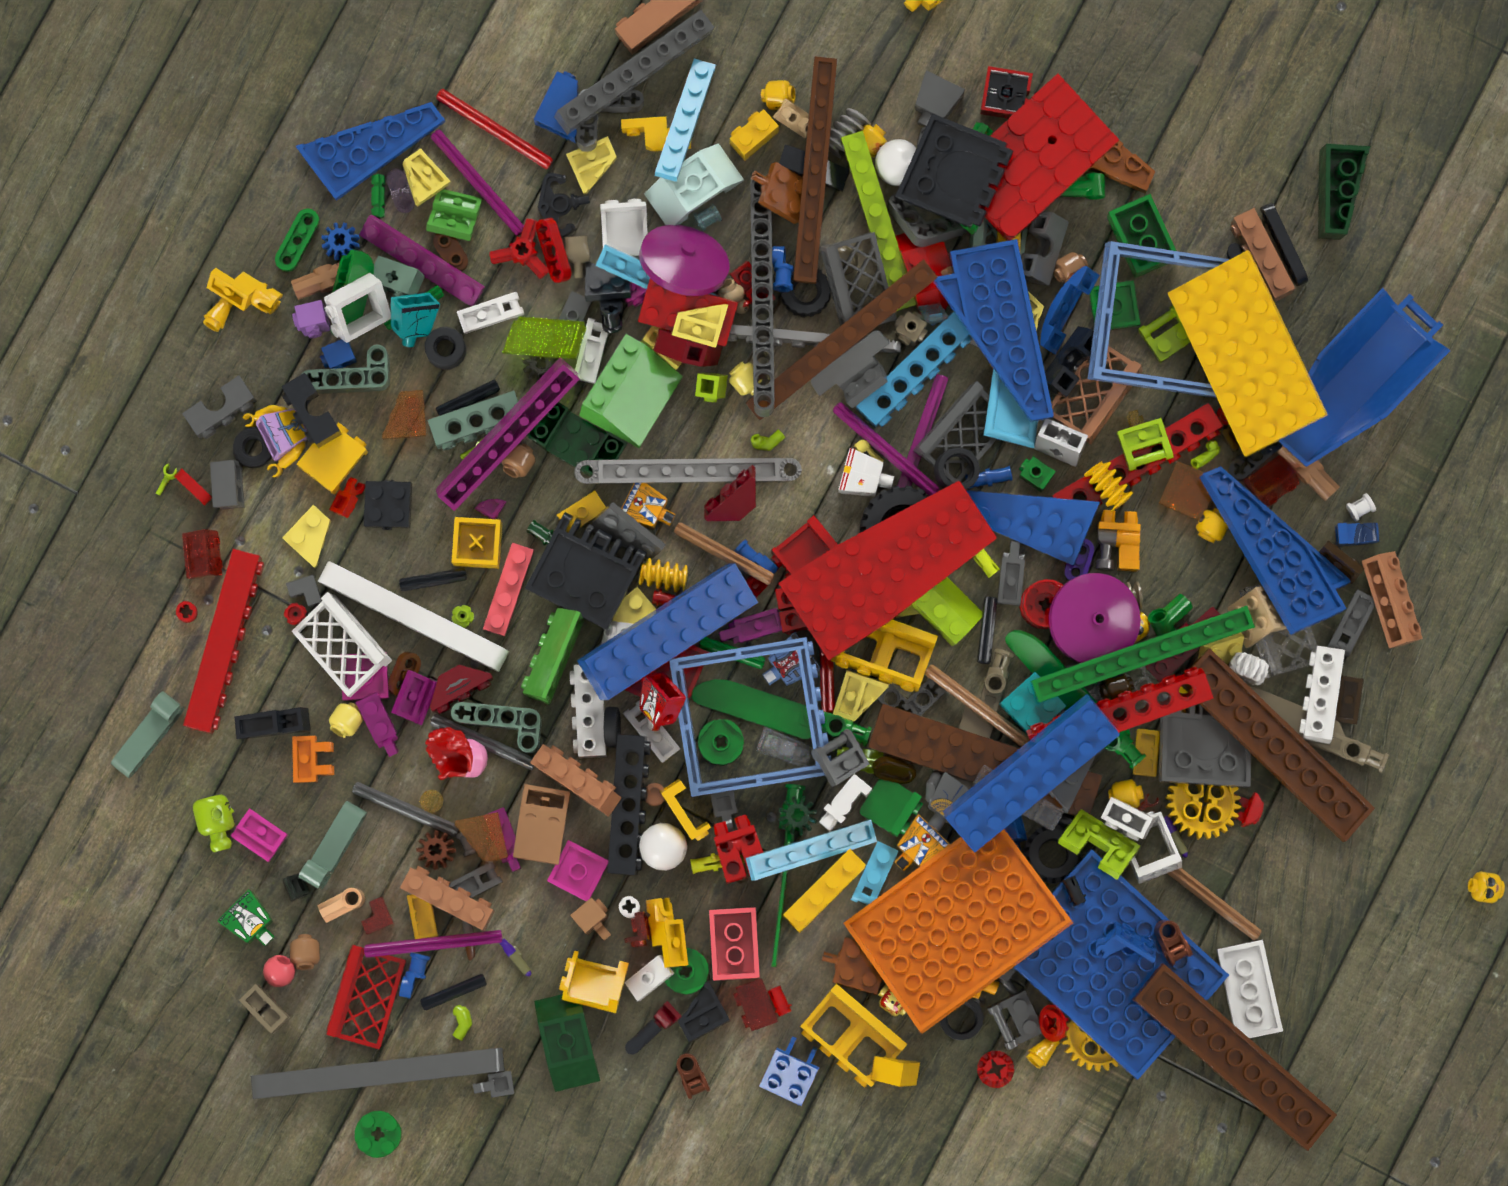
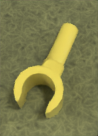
(863, 446)

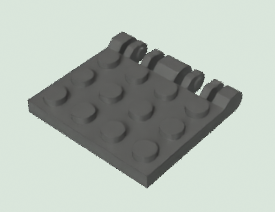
(1201, 751)

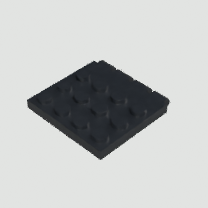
(954, 171)

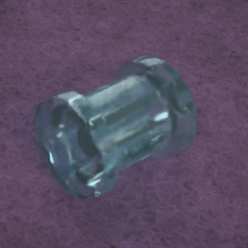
(707, 217)

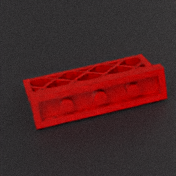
(345, 993)

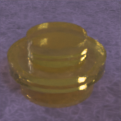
(431, 801)

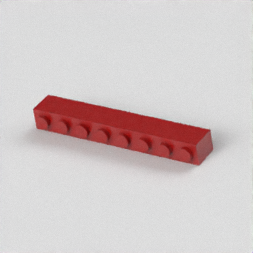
(223, 641)

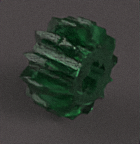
(791, 810)

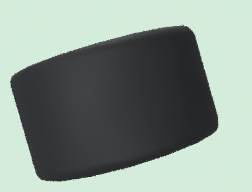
(434, 339)

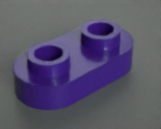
(1082, 562)

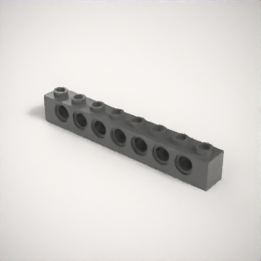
(634, 72)

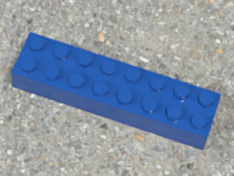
(667, 631)
(1031, 773)

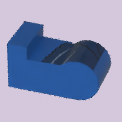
(1356, 534)

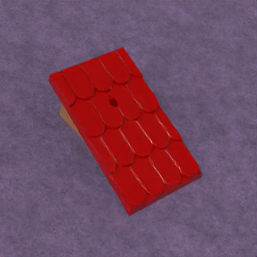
(1053, 146)

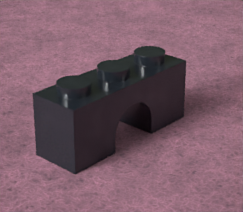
(1062, 370)
(320, 428)

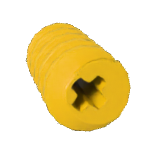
(1109, 484)
(664, 574)

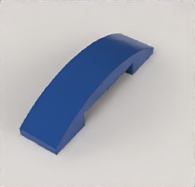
(1063, 305)

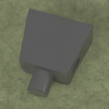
(937, 97)

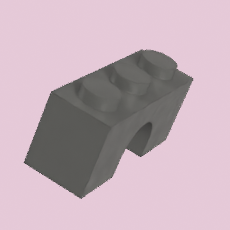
(1050, 233)
(237, 400)

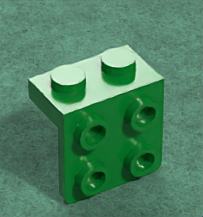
(891, 806)

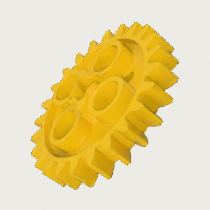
(1223, 806)
(1077, 1040)

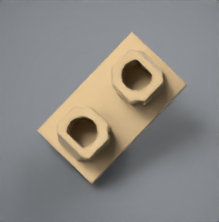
(793, 117)

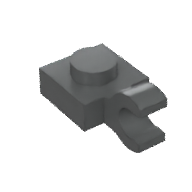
(724, 806)
(499, 1084)

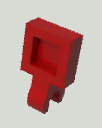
(345, 500)

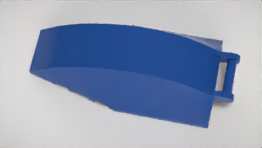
(1367, 373)

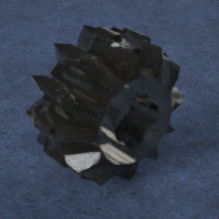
(533, 366)

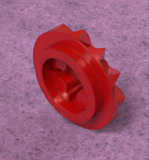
(1047, 1022)
(999, 1058)

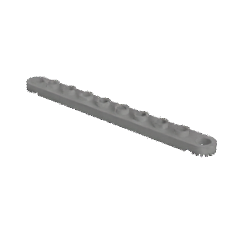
(796, 338)
(684, 470)

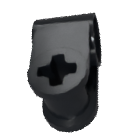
(612, 315)

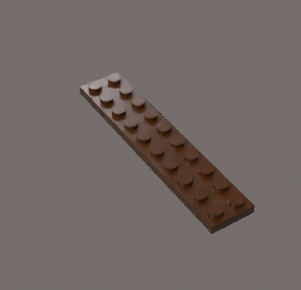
(1281, 749)
(955, 750)
(1234, 1057)

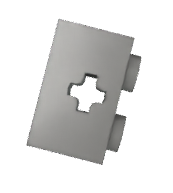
(1060, 442)

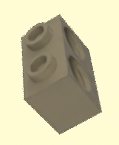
(264, 1008)

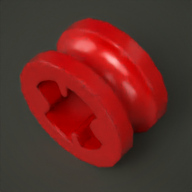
(192, 607)

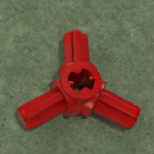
(512, 253)

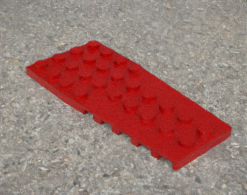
(886, 568)

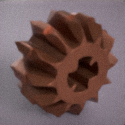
(434, 842)

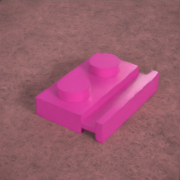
(259, 835)

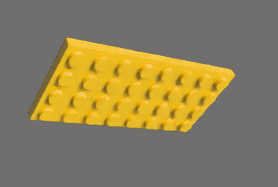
(1247, 353)

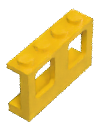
(889, 638)
(824, 890)
(861, 1025)

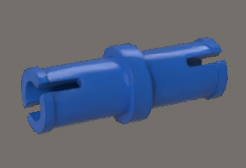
(990, 477)

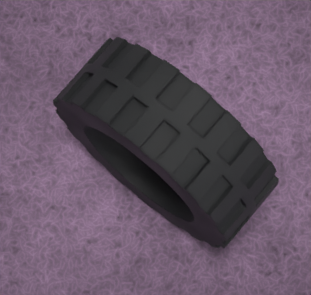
(808, 308)

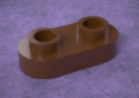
(451, 250)
(400, 670)

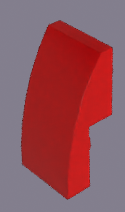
(743, 276)

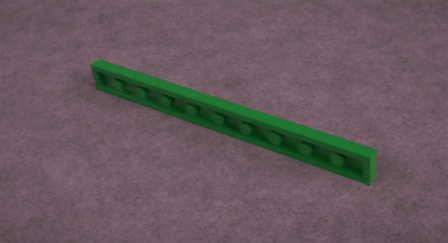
(1142, 654)

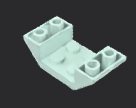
(699, 181)

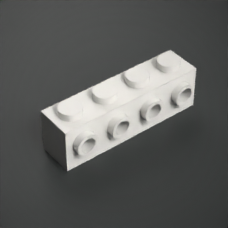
(1323, 694)
(588, 718)

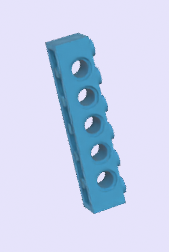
(881, 416)

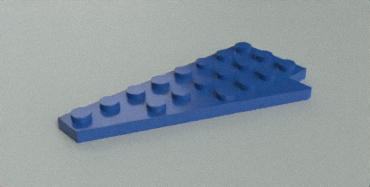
(996, 310)
(1288, 567)

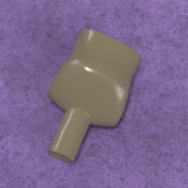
(577, 252)

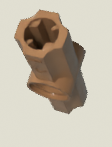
(320, 280)
(1312, 475)

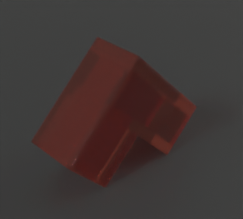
(381, 918)

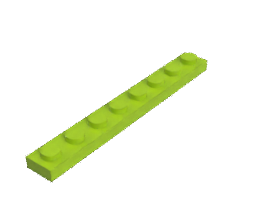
(874, 207)

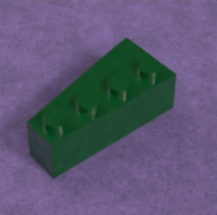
(1338, 186)

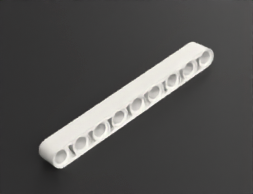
(413, 616)

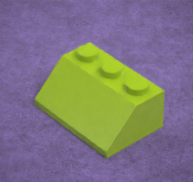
(948, 611)

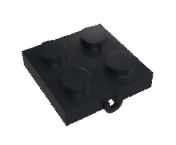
(387, 504)

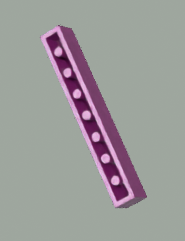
(507, 434)

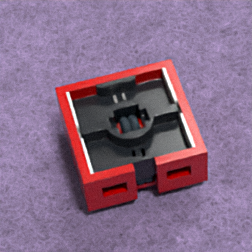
(1005, 92)

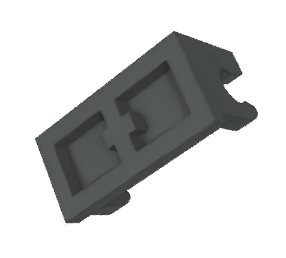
(227, 484)

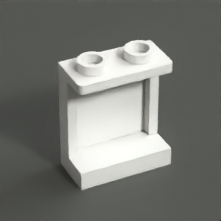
(624, 225)

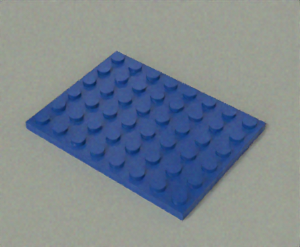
(1101, 990)

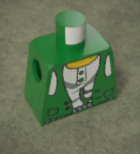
(248, 919)

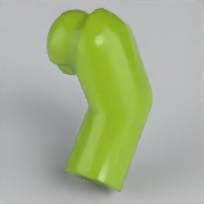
(767, 443)
(1204, 458)
(464, 1021)

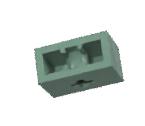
(407, 277)

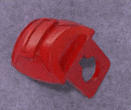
(1252, 811)

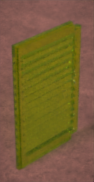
(545, 337)

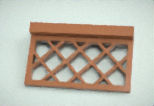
(1107, 405)

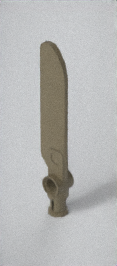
(1293, 713)
(972, 721)

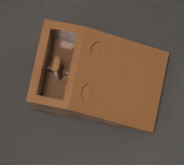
(541, 824)

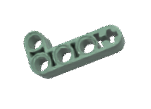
(345, 375)
(496, 721)
(148, 734)
(333, 846)

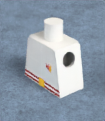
(863, 475)

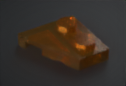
(407, 416)
(485, 836)

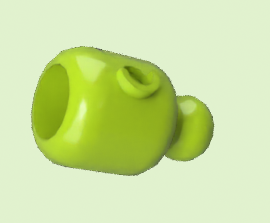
(214, 818)

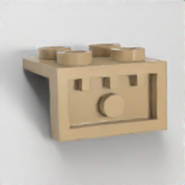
(1263, 615)

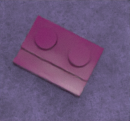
(414, 697)

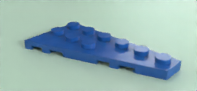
(361, 151)
(1040, 522)

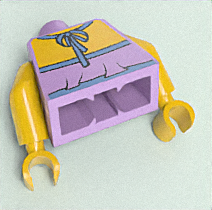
(281, 434)

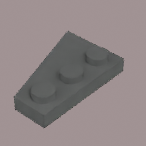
(622, 526)

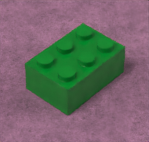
(1140, 225)

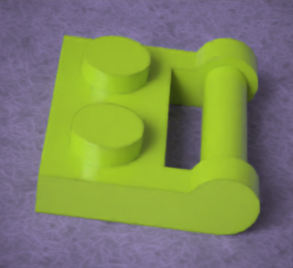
(1168, 342)
(1142, 437)

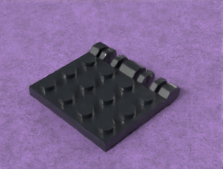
(584, 574)

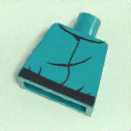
(413, 316)

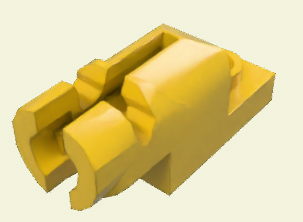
(654, 128)
(244, 291)
(667, 932)

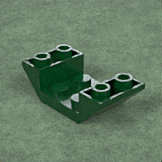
(575, 439)
(566, 1043)

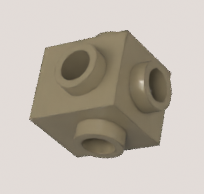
(908, 336)

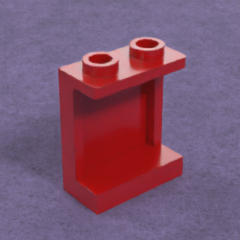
(803, 546)

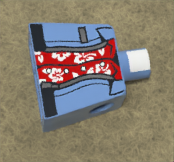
(785, 666)

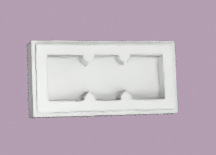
(648, 978)

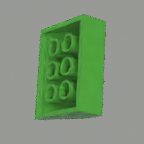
(631, 392)
(553, 655)

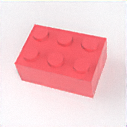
(734, 944)

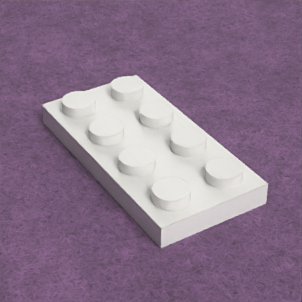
(1250, 989)

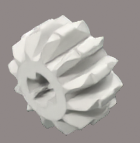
(1249, 668)

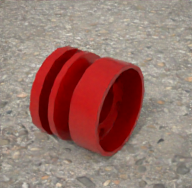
(1030, 600)

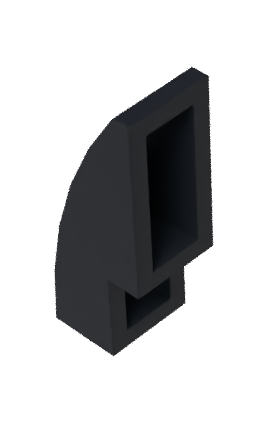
(794, 160)
(272, 723)

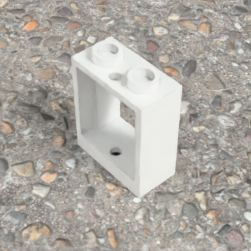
(335, 301)
(1163, 865)

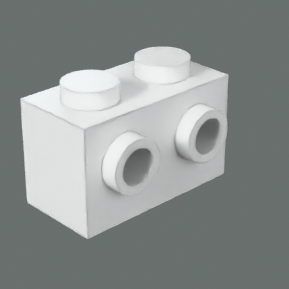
(1128, 818)

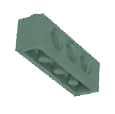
(463, 417)

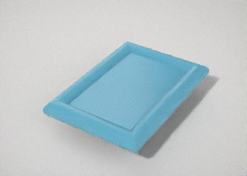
(1005, 417)

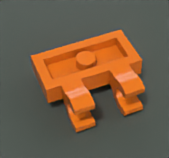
(305, 759)

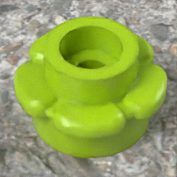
(463, 622)

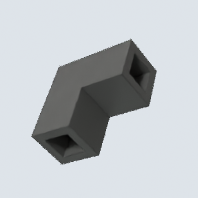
(305, 586)

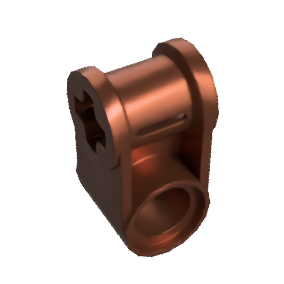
(1172, 943)
(692, 1077)

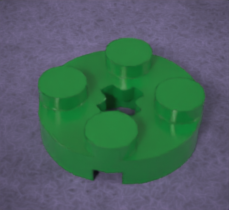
(734, 741)
(697, 978)
(386, 1144)

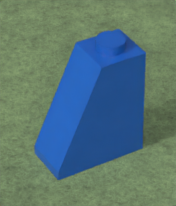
(561, 91)

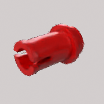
(661, 598)
(779, 1001)

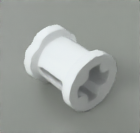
(1361, 507)
(624, 902)

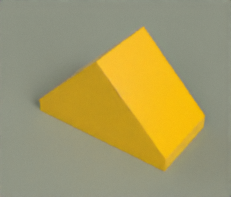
(895, 1071)

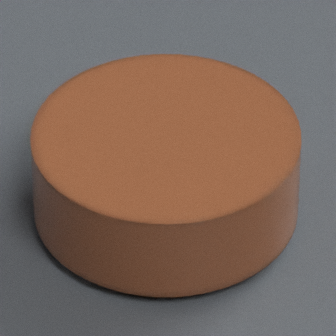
(654, 797)

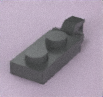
(1011, 576)

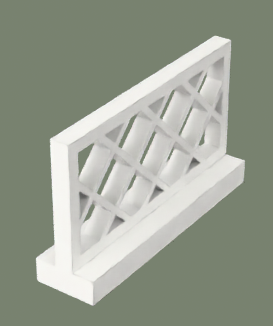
(352, 628)

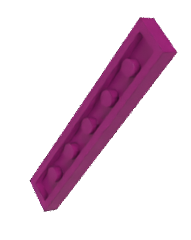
(418, 257)

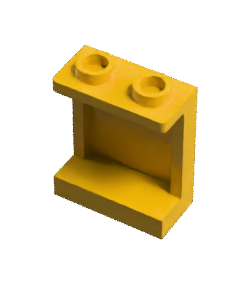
(333, 460)
(669, 795)
(593, 983)

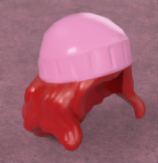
(455, 753)

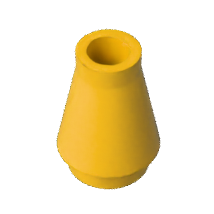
(217, 315)
(1042, 1052)

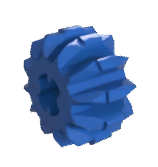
(343, 232)

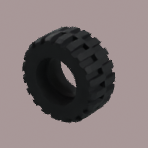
(888, 502)

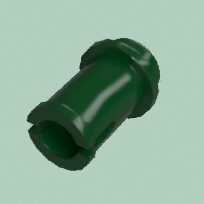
(540, 532)

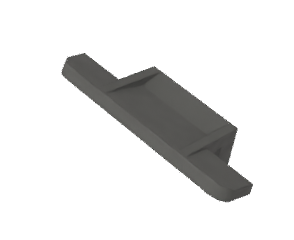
(855, 371)

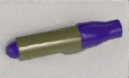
(1176, 837)
(515, 955)

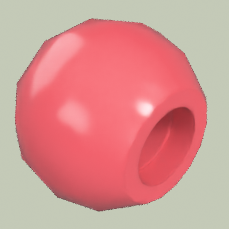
(279, 971)

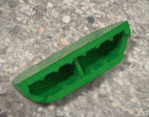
(351, 268)

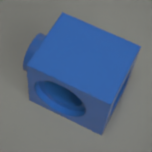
(337, 355)

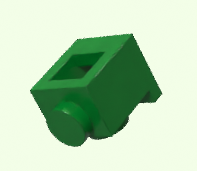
(1038, 482)

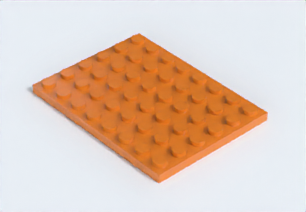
(957, 926)

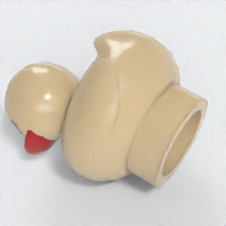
(734, 292)

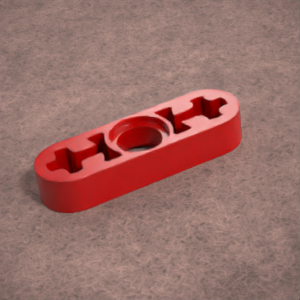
(546, 245)

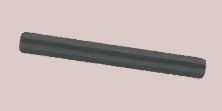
(490, 745)
(405, 809)

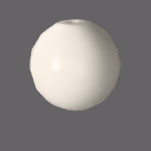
(893, 160)
(663, 846)

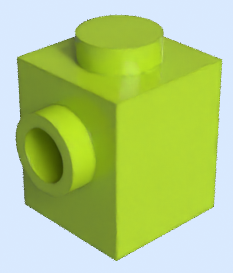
(711, 386)

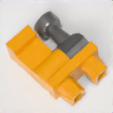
(1120, 535)

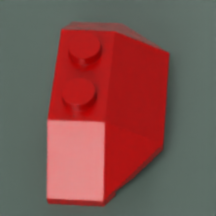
(937, 259)

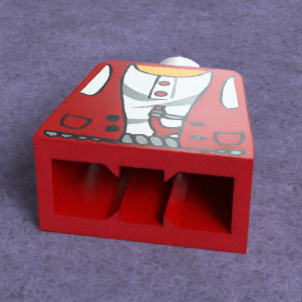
(660, 700)

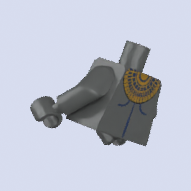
(941, 793)

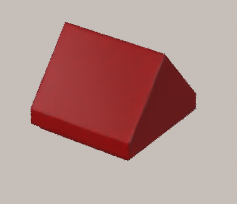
(755, 585)

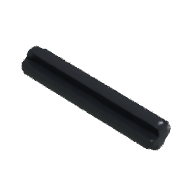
(469, 398)
(433, 579)
(987, 630)
(453, 992)

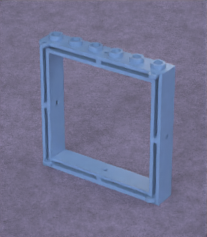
(1104, 311)
(812, 696)

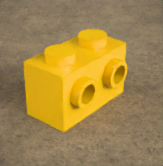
(754, 134)

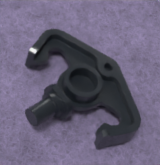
(558, 205)

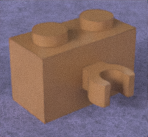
(591, 916)

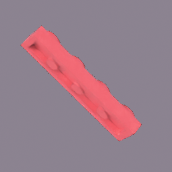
(508, 589)

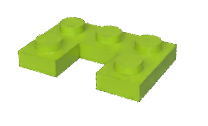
(1088, 828)

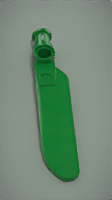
(1040, 659)
(768, 709)
(792, 790)

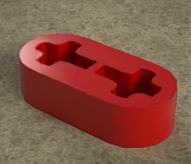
(191, 485)

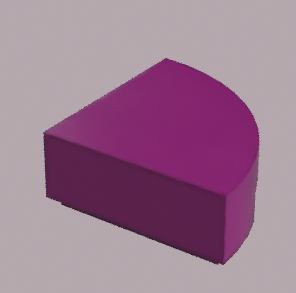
(490, 508)

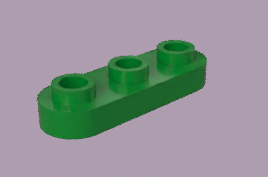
(297, 230)

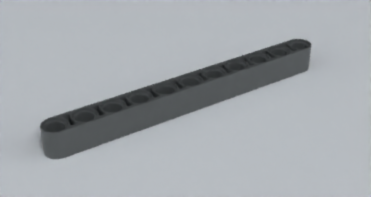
(762, 306)
(377, 1073)

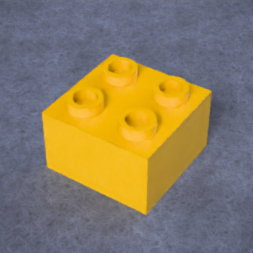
(477, 542)

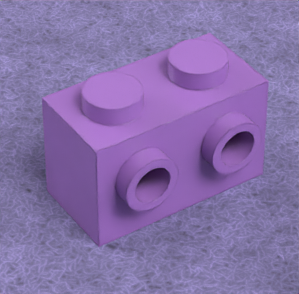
(311, 319)

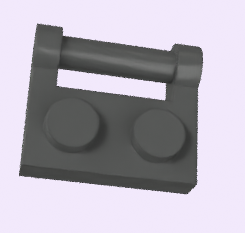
(844, 764)
(1022, 1016)

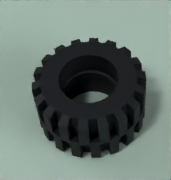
(1031, 853)

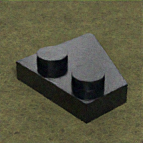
(604, 285)
(703, 1014)

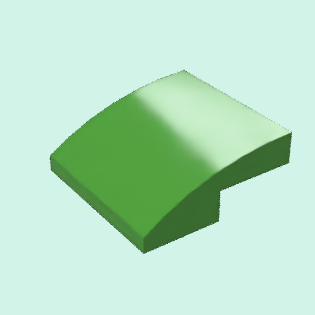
(454, 214)

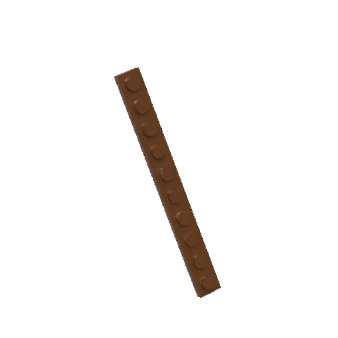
(815, 170)
(849, 333)

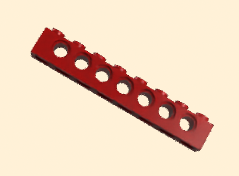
(1204, 417)
(1154, 709)

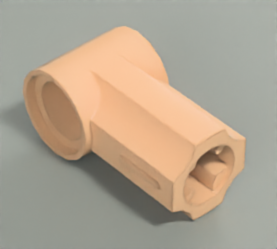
(339, 905)

